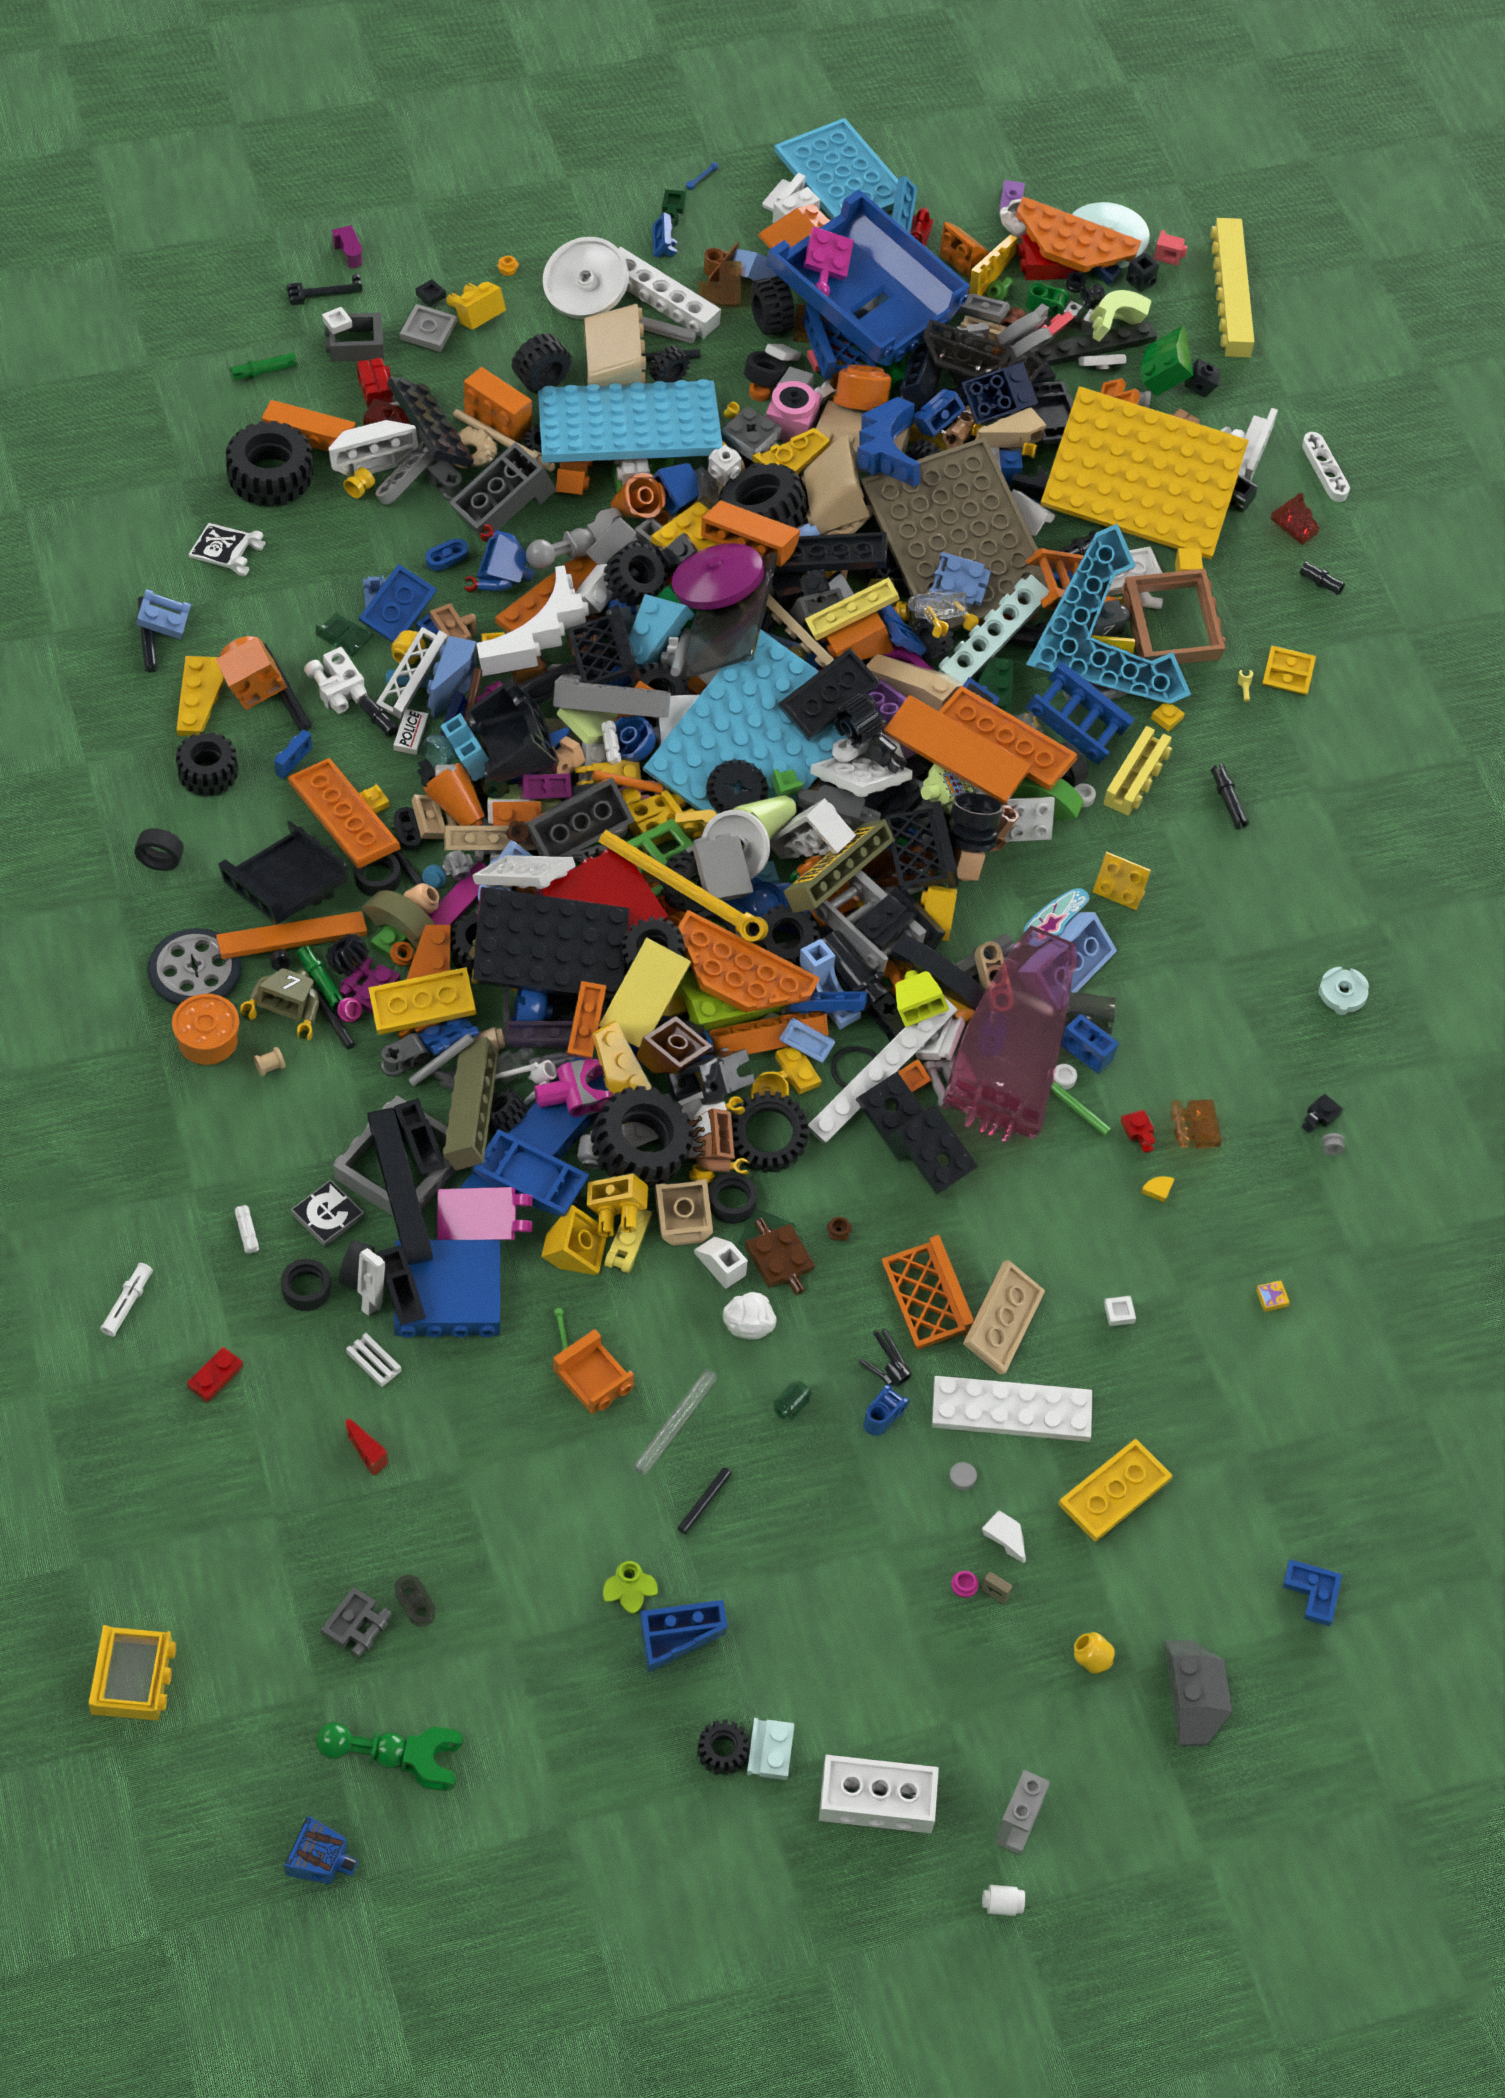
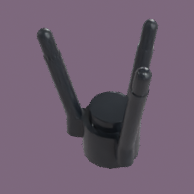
(896, 1370)

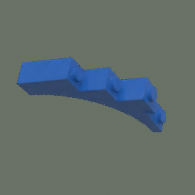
(877, 446)

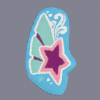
(1059, 911)

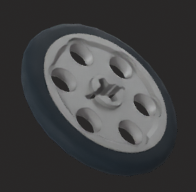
(188, 940)

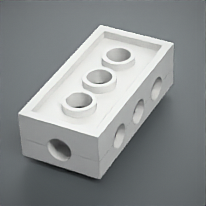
(883, 1811)

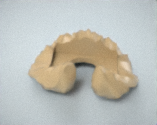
(483, 442)

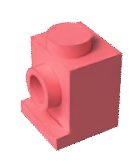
(1170, 249)

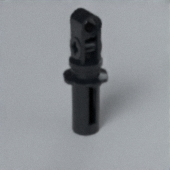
(858, 977)

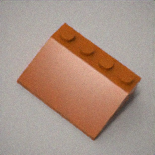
(793, 226)

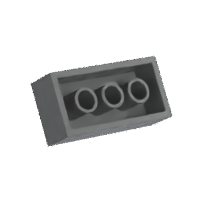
(579, 820)

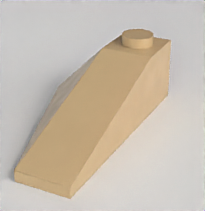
(909, 679)

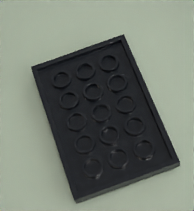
(548, 943)

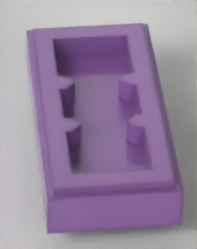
(1011, 191)

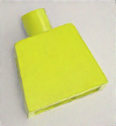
(919, 998)

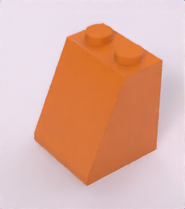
(865, 637)

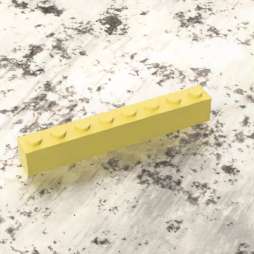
(1232, 287)

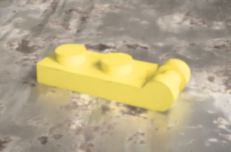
(628, 1243)

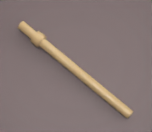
(506, 441)

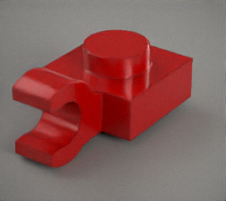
(1139, 1128)

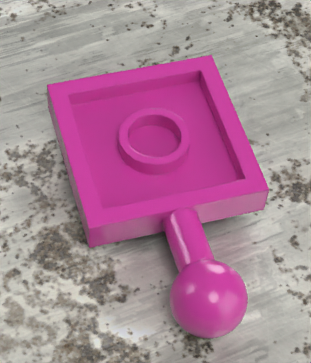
(828, 255)

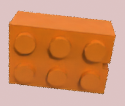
(497, 404)

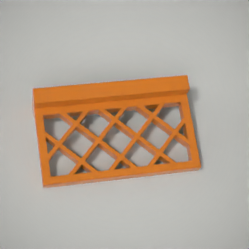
(948, 1282)

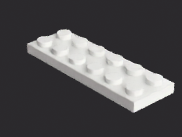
(1012, 1408)

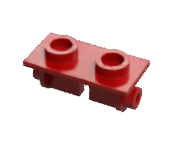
(921, 226)

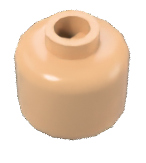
(424, 896)

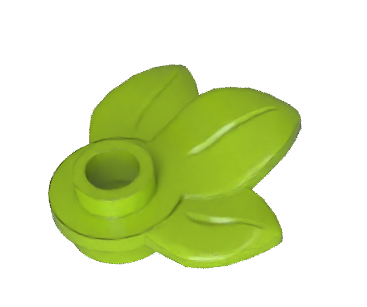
(629, 1591)

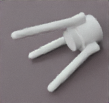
(540, 1074)

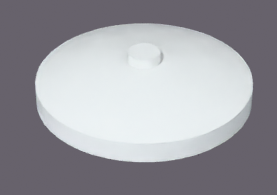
(585, 277)

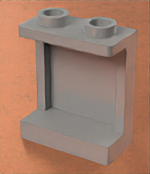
(722, 867)
(1022, 1812)

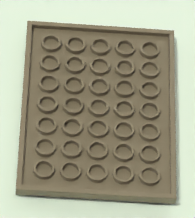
(959, 511)

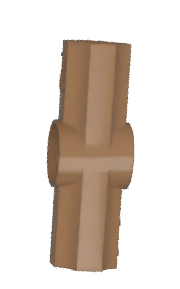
(959, 429)

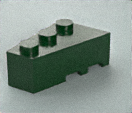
(999, 681)

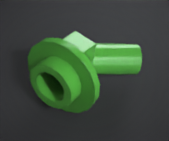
(998, 289)

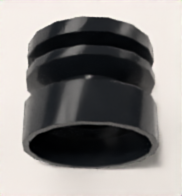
(975, 822)

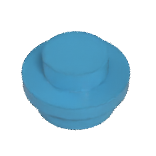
(434, 876)

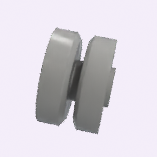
(1022, 334)

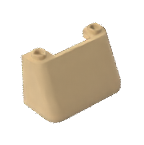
(834, 487)

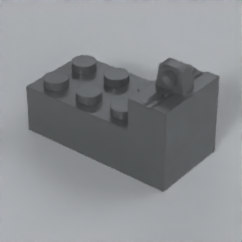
(502, 490)

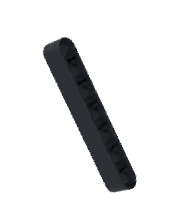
(400, 1186)

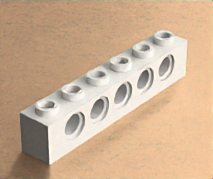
(670, 296)

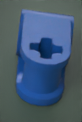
(887, 1407)

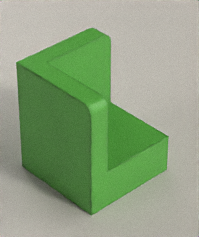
(785, 783)

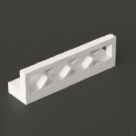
(1258, 435)
(418, 673)

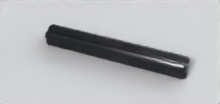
(148, 645)

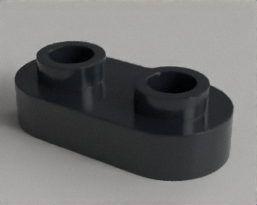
(407, 831)

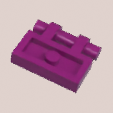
(376, 977)

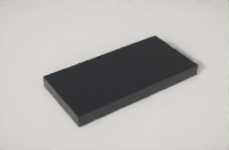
(813, 701)

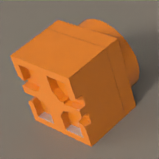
(250, 671)

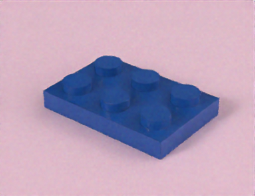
(397, 603)

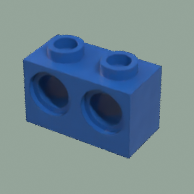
(1089, 1043)

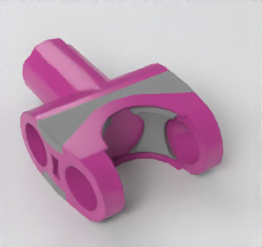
(574, 1089)

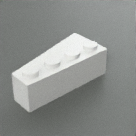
(811, 832)

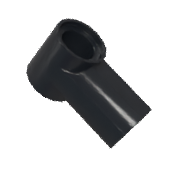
(1028, 635)

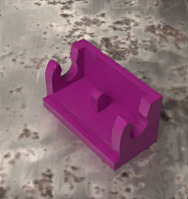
(545, 786)

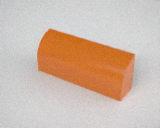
(733, 524)

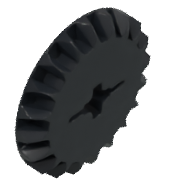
(729, 773)

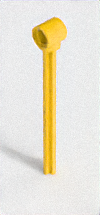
(686, 887)

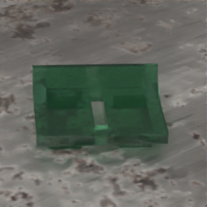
(336, 627)

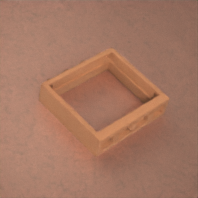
(1174, 580)

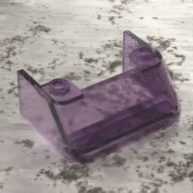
(537, 1033)

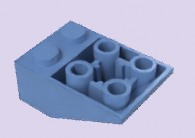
(451, 673)

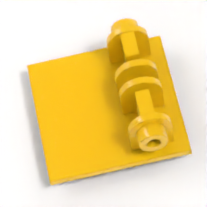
(1121, 881)

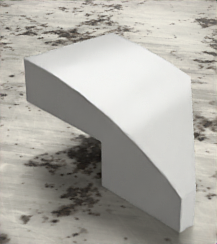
(1007, 1533)

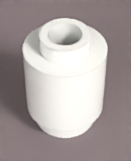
(1003, 1900)

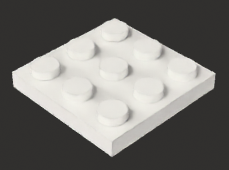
(859, 775)

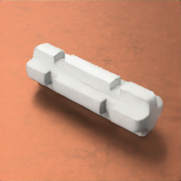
(611, 742)
(246, 1229)

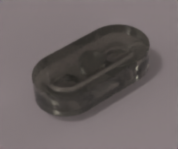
(415, 1602)

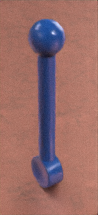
(690, 184)

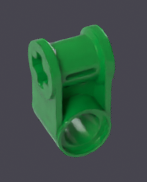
(1046, 295)

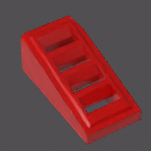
(370, 1450)

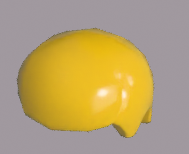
(769, 1082)

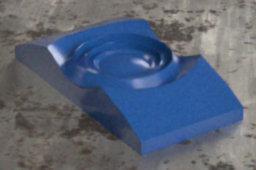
(764, 897)
(531, 1172)

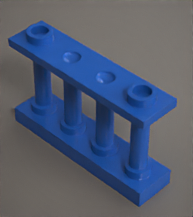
(1089, 697)

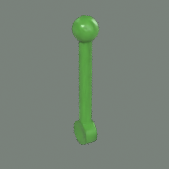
(558, 1312)

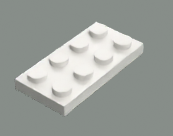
(524, 871)

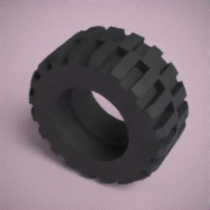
(273, 484)
(770, 492)
(657, 1113)

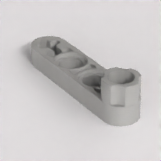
(405, 474)

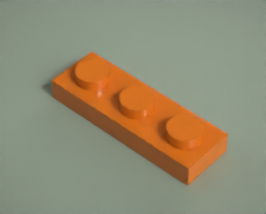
(586, 1020)

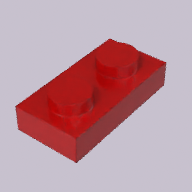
(215, 1374)

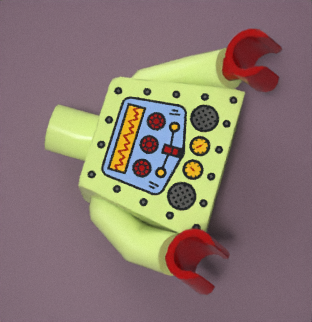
(943, 787)

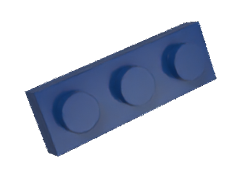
(831, 1002)

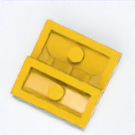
(1289, 670)

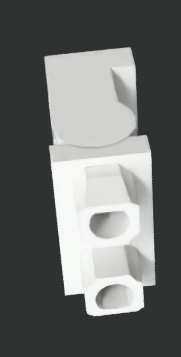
(344, 683)

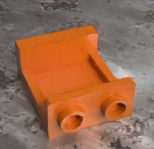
(592, 1373)

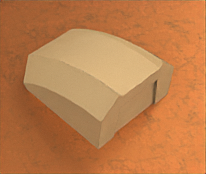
(684, 1212)

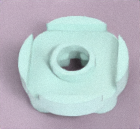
(1339, 1001)

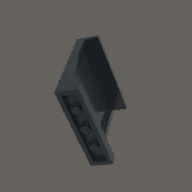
(286, 875)

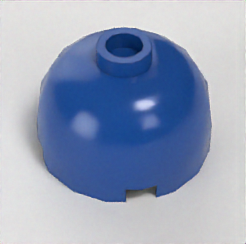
(635, 738)
(531, 1006)

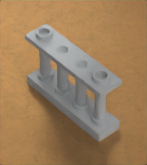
(871, 895)

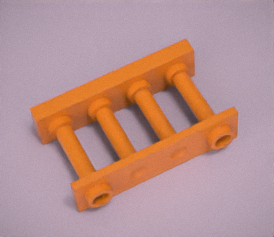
(1062, 563)

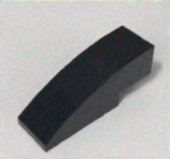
(419, 1136)
(401, 1286)

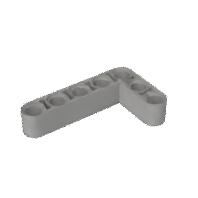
(573, 694)

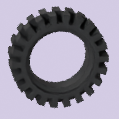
(775, 1159)

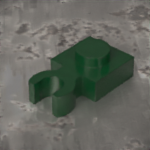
(674, 203)

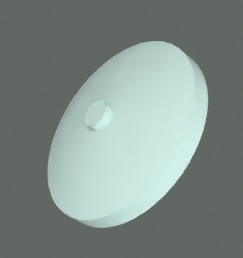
(1120, 220)

